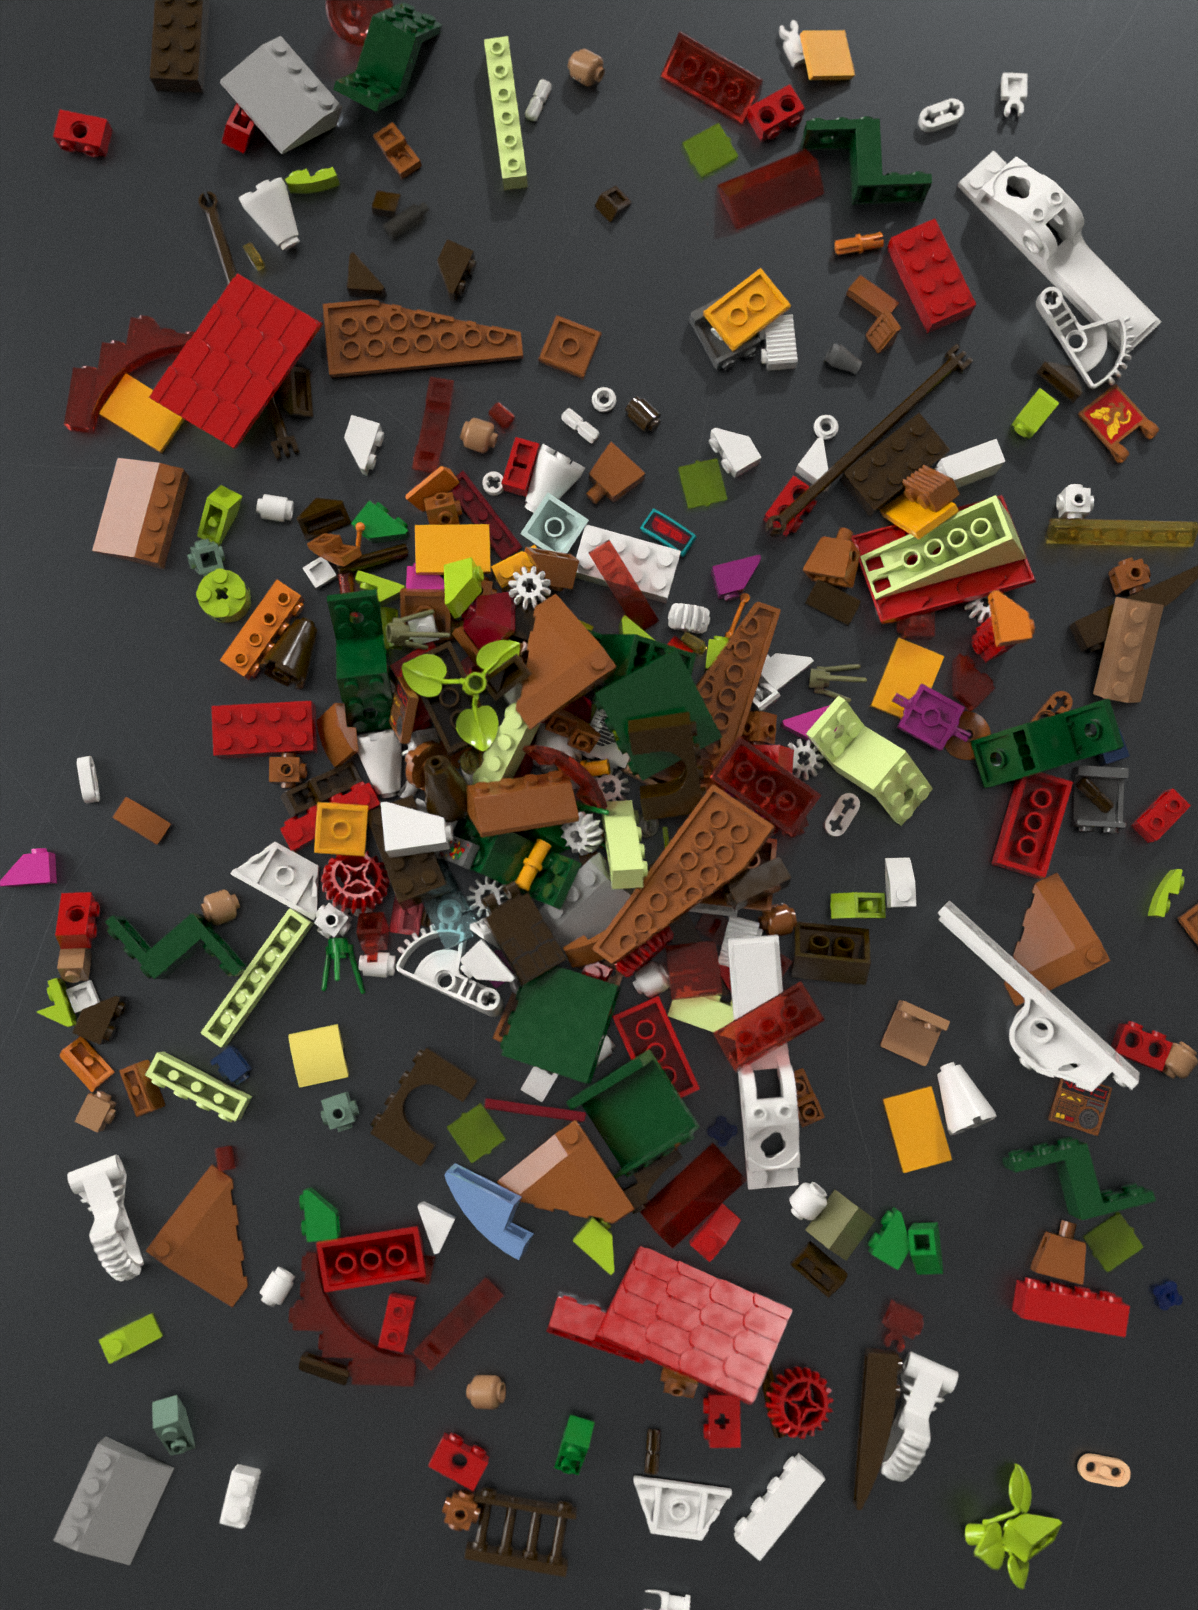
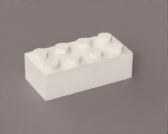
(648, 563)

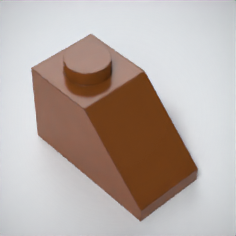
(558, 567)

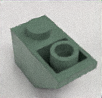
(172, 1425)

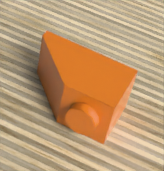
(1009, 620)

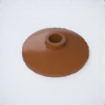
(978, 728)

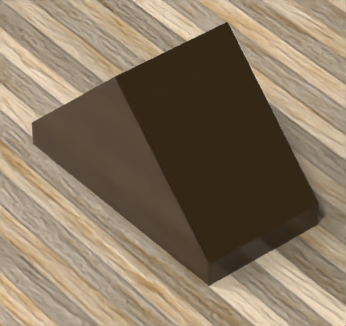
(362, 281)

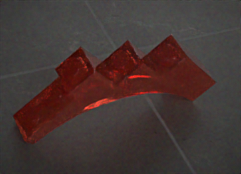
(93, 387)
(317, 1313)

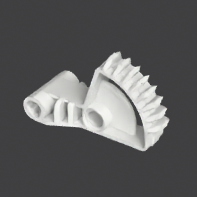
(1092, 336)
(448, 963)
(112, 1236)
(921, 1387)

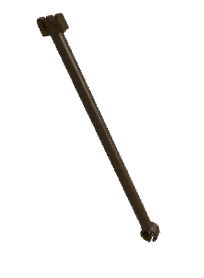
(226, 259)
(954, 362)

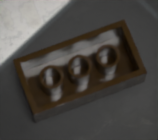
(179, 45)
(881, 472)
(450, 701)
(414, 876)

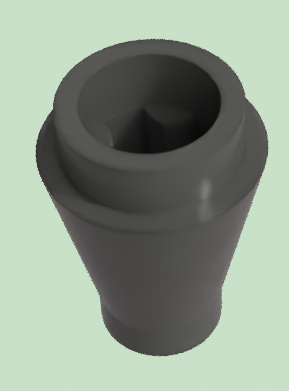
(842, 358)

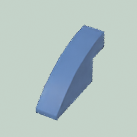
(489, 1209)

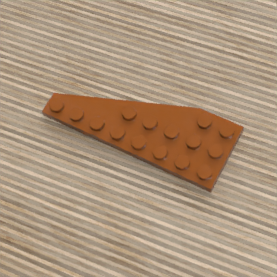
(390, 338)
(731, 686)
(700, 859)

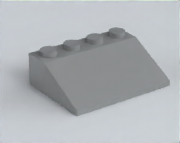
(282, 95)
(588, 905)
(114, 1502)

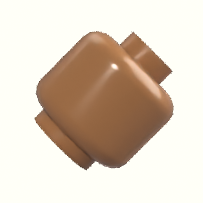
(586, 67)
(478, 435)
(220, 907)
(1180, 1061)
(486, 1392)

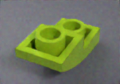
(302, 183)
(1170, 885)

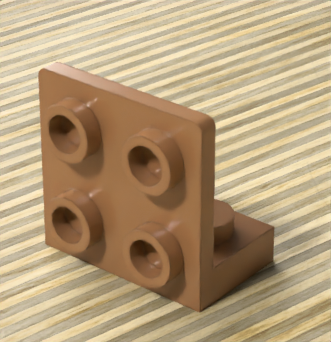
(913, 1032)

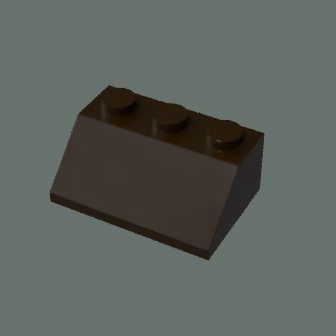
(830, 953)

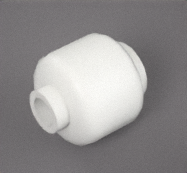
(652, 979)
(808, 1201)

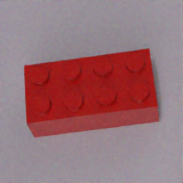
(931, 275)
(264, 729)
(1032, 824)
(648, 1028)
(1071, 1307)

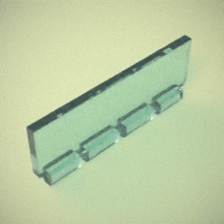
(447, 913)

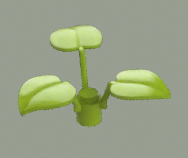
(474, 726)
(989, 1535)

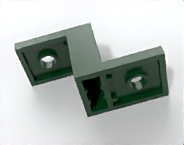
(388, 56)
(864, 143)
(635, 651)
(361, 660)
(1047, 743)
(502, 860)
(175, 947)
(1078, 1178)

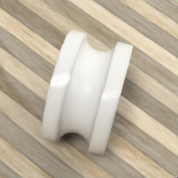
(494, 476)

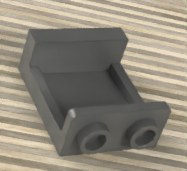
(718, 350)
(1084, 813)

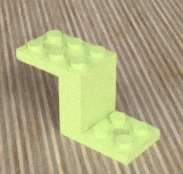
(869, 761)

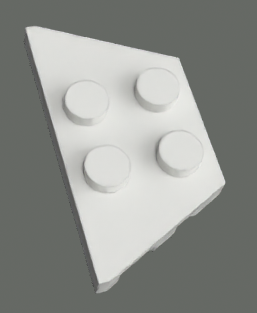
(283, 877)
(680, 1507)

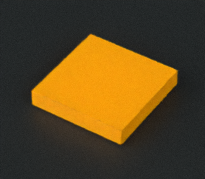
(827, 55)
(341, 829)

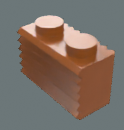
(930, 488)

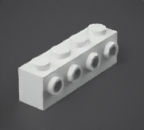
(778, 1506)

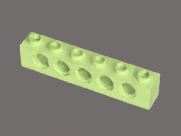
(506, 113)
(257, 978)

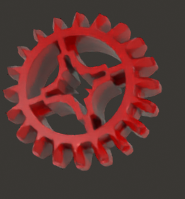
(357, 889)
(644, 953)
(794, 1425)

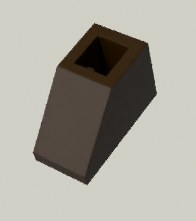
(454, 266)
(98, 1020)

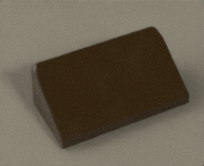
(833, 602)
(819, 1269)
(324, 1368)

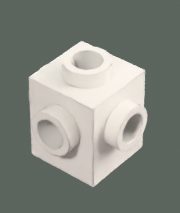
(1069, 508)
(341, 924)

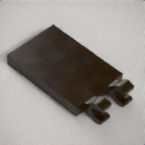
(522, 934)

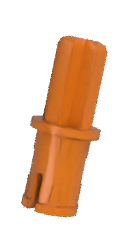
(859, 243)

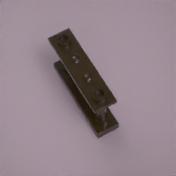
(504, 1554)

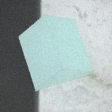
(554, 525)

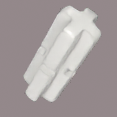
(540, 97)
(576, 422)

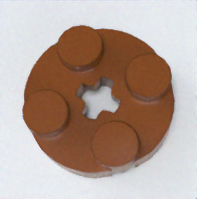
(416, 760)

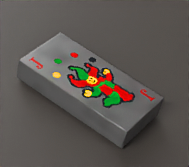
(460, 852)

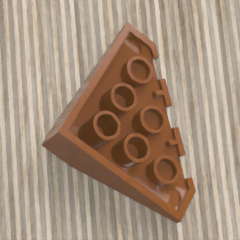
(562, 663)
(1056, 938)
(569, 1177)
(203, 1239)

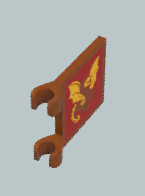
(1114, 418)

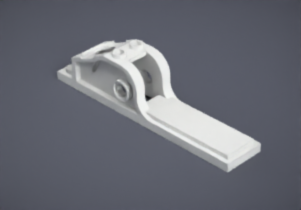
(1069, 266)
(754, 980)
(1067, 1036)

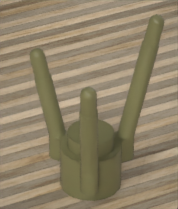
(399, 632)
(821, 678)

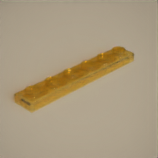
(1121, 532)

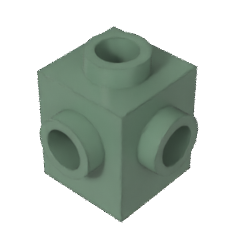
(214, 559)
(344, 1103)

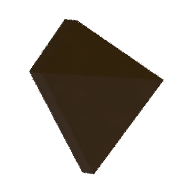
(1062, 378)
(295, 393)
(323, 516)
(506, 677)

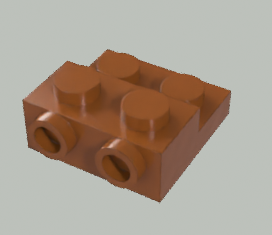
(420, 600)

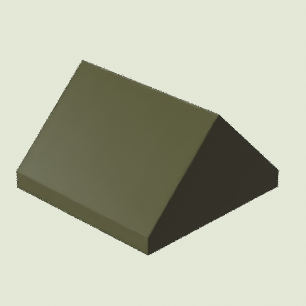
(840, 1225)

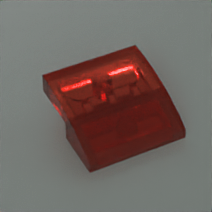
(693, 970)

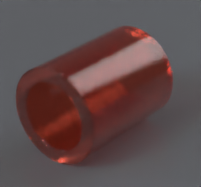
(501, 415)
(225, 1158)

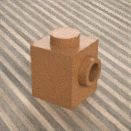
(74, 964)
(96, 1111)

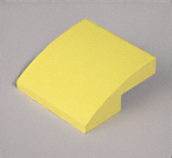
(318, 1055)

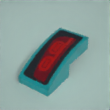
(668, 532)

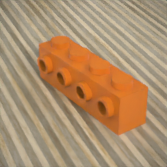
(263, 629)

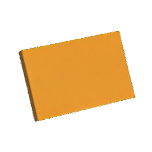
(747, 309)
(140, 415)
(914, 518)
(451, 543)
(904, 673)
(917, 1129)

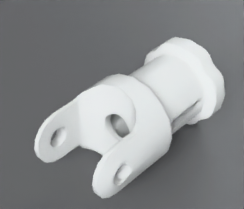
(671, 1602)

